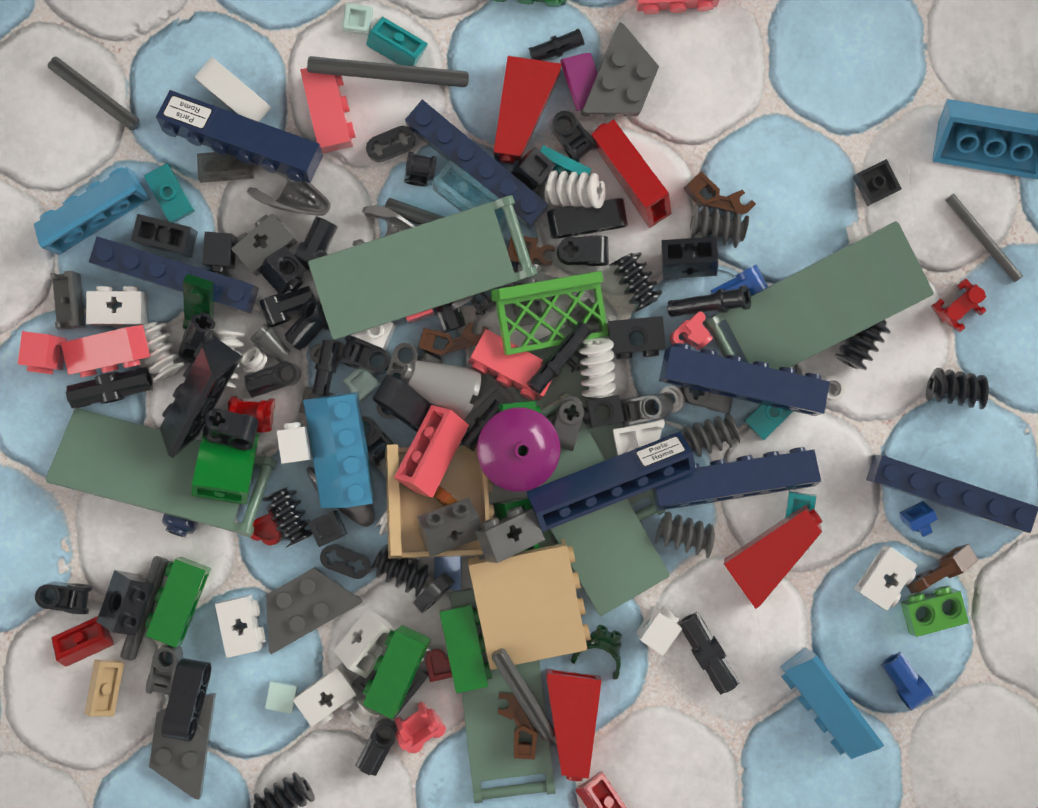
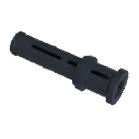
(720, 301)

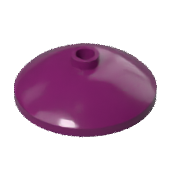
(500, 443)

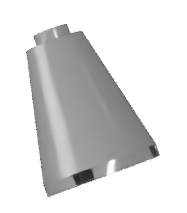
(443, 384)

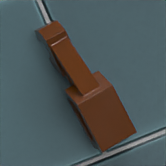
(730, 203)
(465, 340)
(952, 564)
(514, 711)

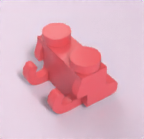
(693, 332)
(418, 728)

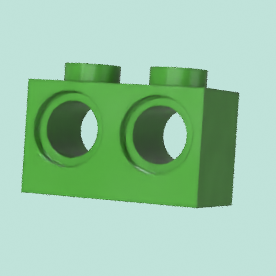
(935, 618)

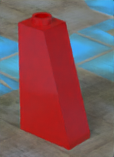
(523, 100)
(632, 173)
(770, 556)
(574, 714)

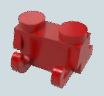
(963, 304)
(260, 410)

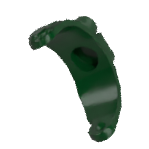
(607, 641)

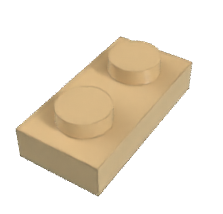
(104, 688)

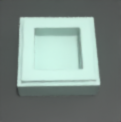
(357, 19)
(362, 382)
(281, 697)

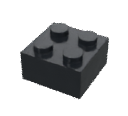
(877, 182)

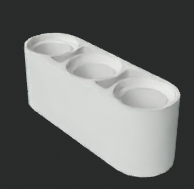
(231, 90)

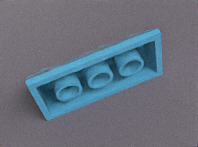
(987, 139)
(90, 211)
(339, 450)
(830, 704)

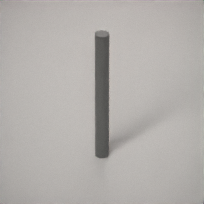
(984, 238)

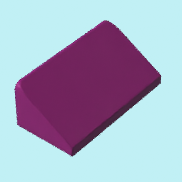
(580, 75)

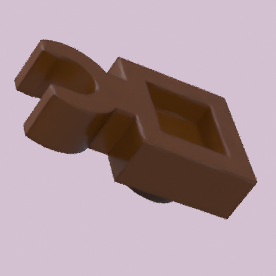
(534, 251)

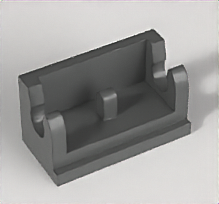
(68, 300)

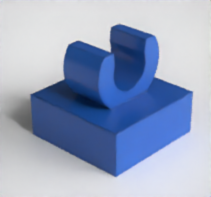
(919, 518)

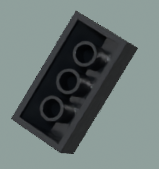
(198, 394)

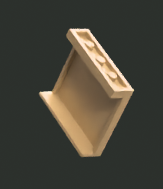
(462, 480)
(530, 604)

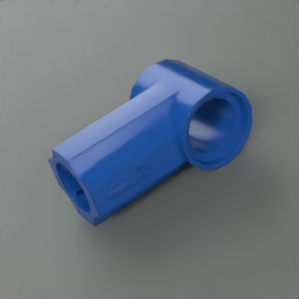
(751, 277)
(909, 685)

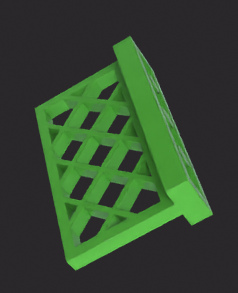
(543, 289)

